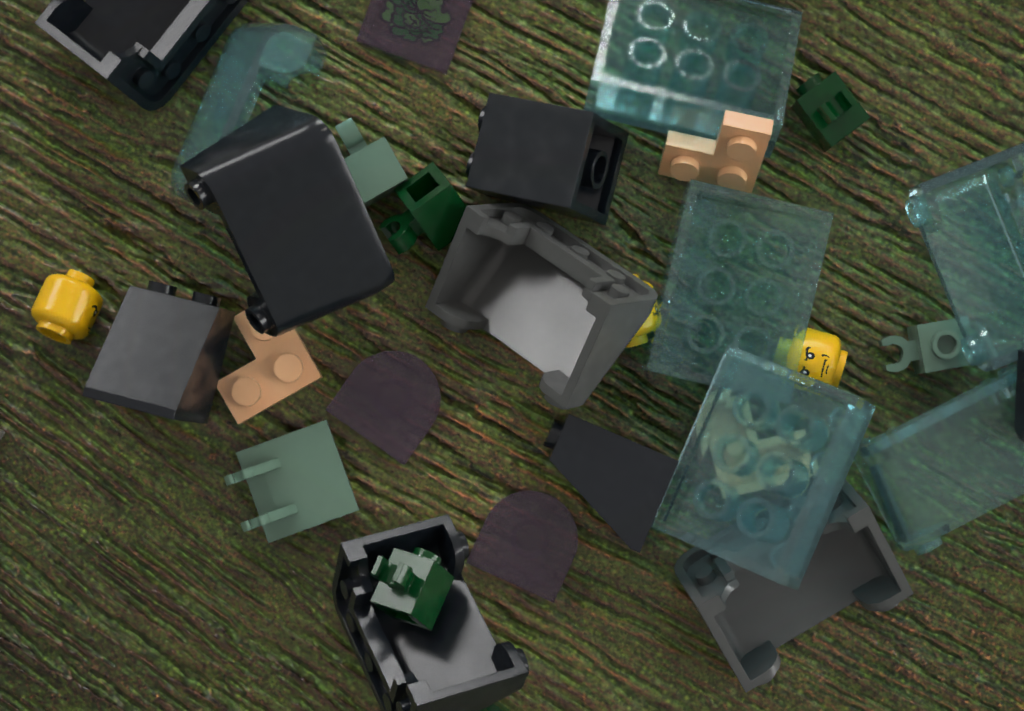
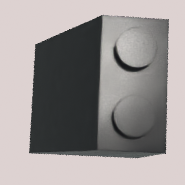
(547, 157)
(163, 354)
(612, 474)

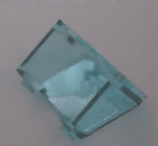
(249, 58)
(977, 246)
(947, 464)

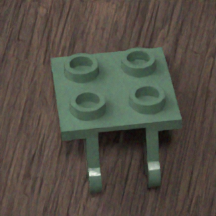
(295, 482)

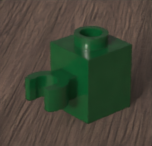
(828, 109)
(432, 210)
(411, 586)

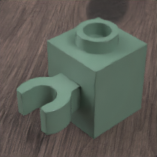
(372, 165)
(930, 347)

